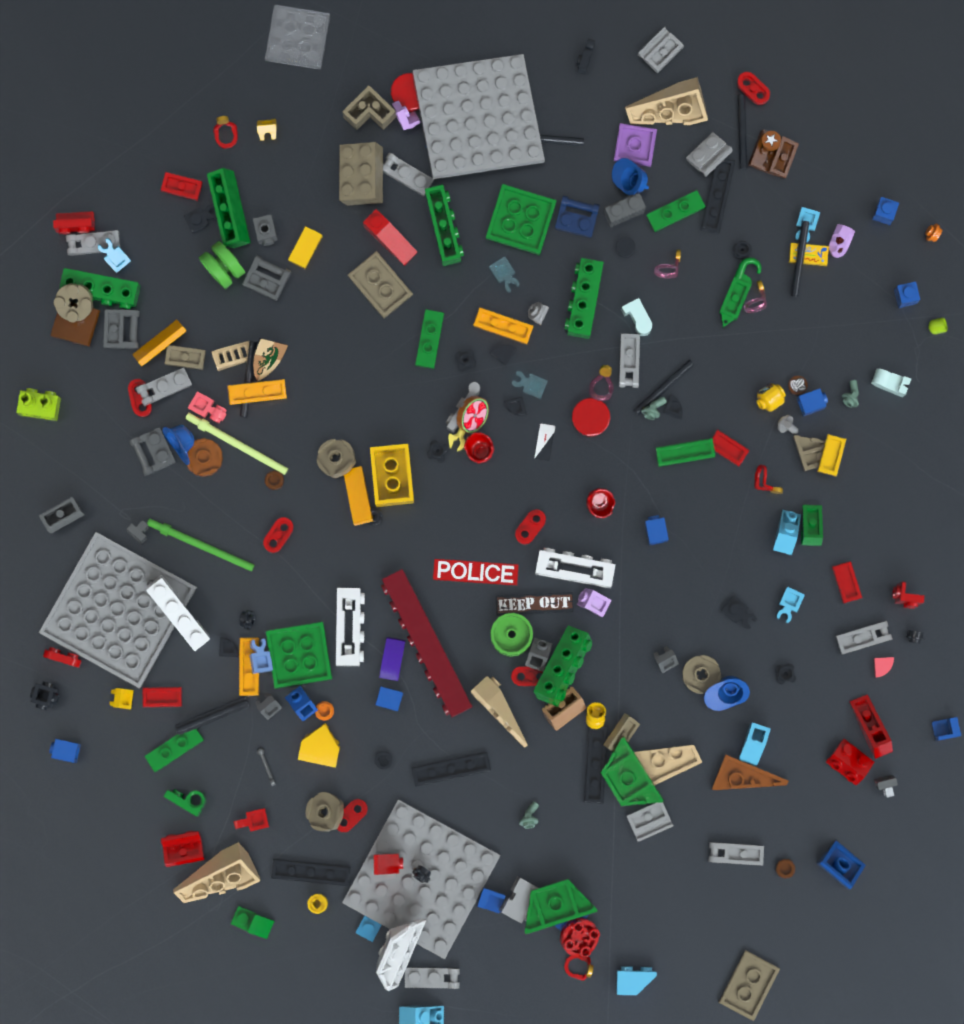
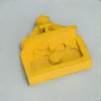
(320, 747)

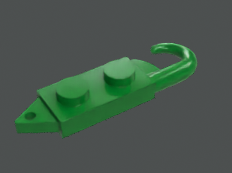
(737, 292)

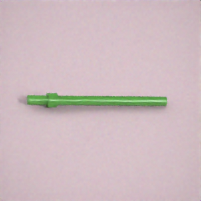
(166, 530)

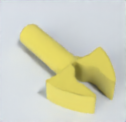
(460, 434)

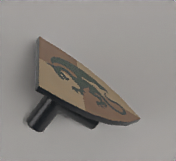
(267, 357)

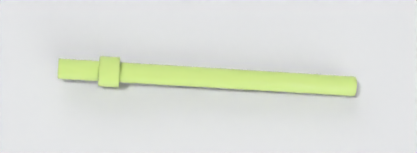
(204, 425)

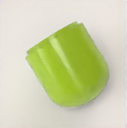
(938, 326)

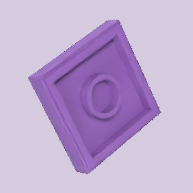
(635, 144)

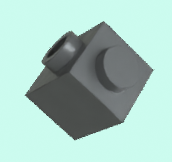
(265, 230)
(538, 654)

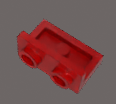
(74, 222)
(908, 600)
(850, 762)
(182, 848)

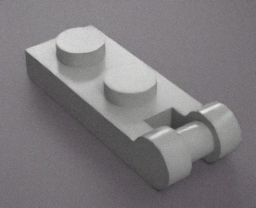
(407, 174)
(90, 242)
(629, 359)
(164, 386)
(474, 390)
(863, 638)
(737, 854)
(431, 977)

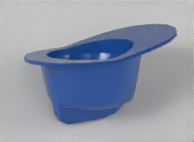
(629, 177)
(180, 439)
(726, 693)

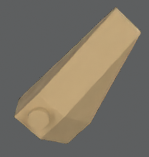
(674, 104)
(492, 698)
(225, 871)

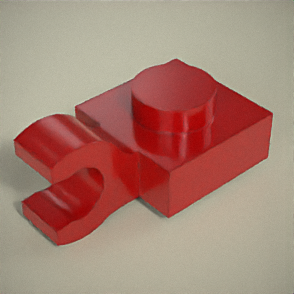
(255, 820)

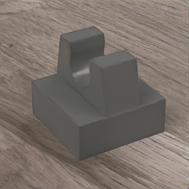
(138, 531)
(667, 660)
(269, 706)
(886, 784)

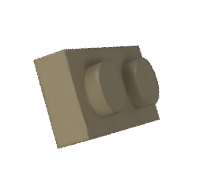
(185, 357)
(625, 728)

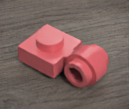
(203, 405)

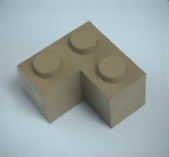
(366, 106)

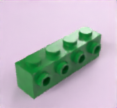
(228, 208)
(443, 227)
(105, 288)
(585, 298)
(563, 666)

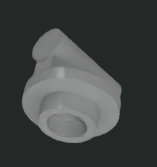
(537, 312)
(785, 424)

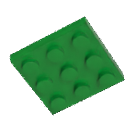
(521, 219)
(299, 655)

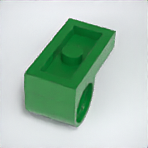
(812, 525)
(176, 797)

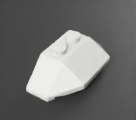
(397, 952)

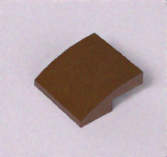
(773, 162)
(76, 332)

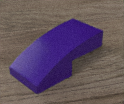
(392, 659)

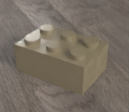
(361, 174)

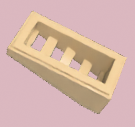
(221, 366)

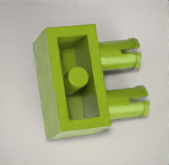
(38, 405)

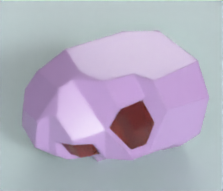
(840, 240)

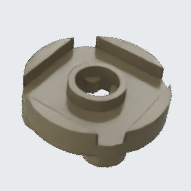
(84, 303)
(337, 447)
(696, 664)
(334, 816)

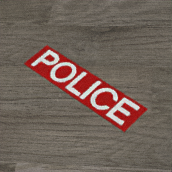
(475, 572)

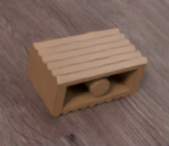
(566, 711)

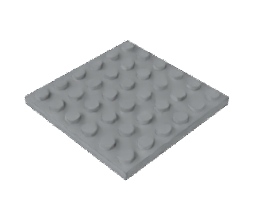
(478, 116)
(109, 612)
(456, 880)

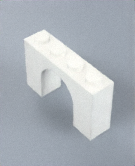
(177, 613)

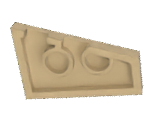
(668, 762)

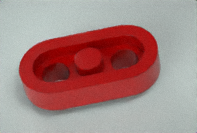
(754, 88)
(136, 399)
(530, 526)
(277, 534)
(70, 659)
(530, 676)
(351, 816)

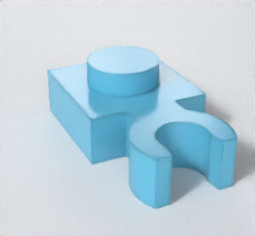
(807, 215)
(115, 256)
(790, 601)

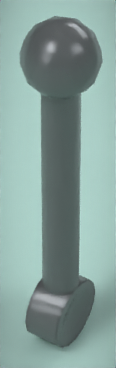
(260, 751)

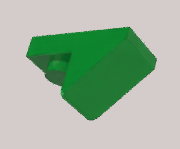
(252, 922)

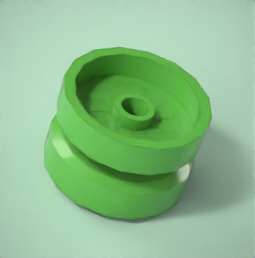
(222, 264)
(511, 646)

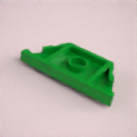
(629, 778)
(556, 905)

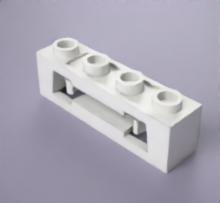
(585, 561)
(350, 595)

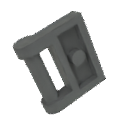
(263, 283)
(115, 329)
(158, 448)

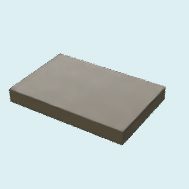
(380, 284)
(749, 985)

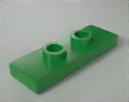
(675, 211)
(429, 339)
(685, 452)
(173, 749)

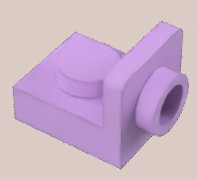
(406, 119)
(593, 602)

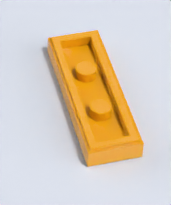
(503, 325)
(159, 342)
(256, 391)
(358, 496)
(247, 680)

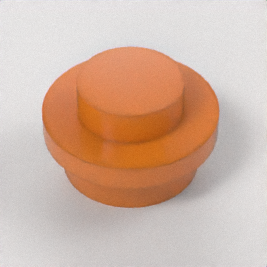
(933, 232)
(325, 710)

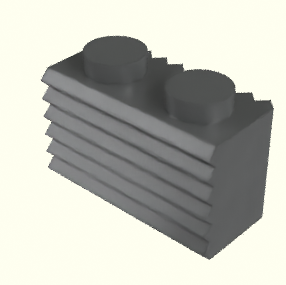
(624, 209)
(61, 515)

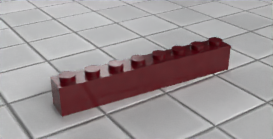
(428, 646)

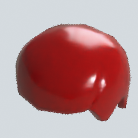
(479, 447)
(600, 503)

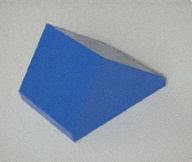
(841, 865)

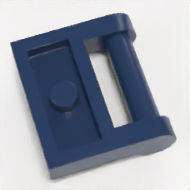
(574, 222)

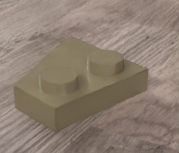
(809, 451)

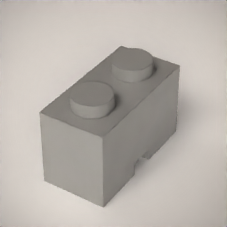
(517, 905)

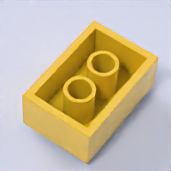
(392, 475)

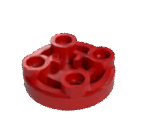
(404, 92)
(591, 417)
(579, 937)

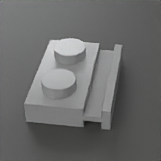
(661, 50)
(709, 154)
(649, 821)

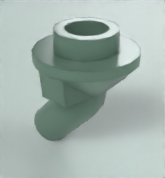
(851, 399)
(651, 412)
(529, 820)

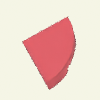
(882, 666)

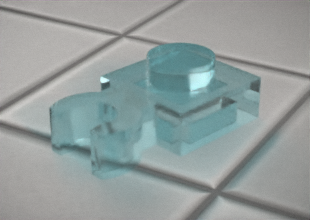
(503, 271)
(533, 385)

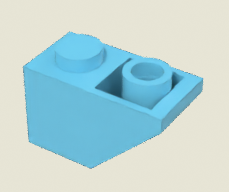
(787, 532)
(754, 744)
(633, 981)
(421, 1015)

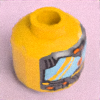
(770, 397)

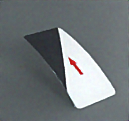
(544, 442)

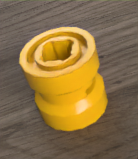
(595, 715)
(320, 903)

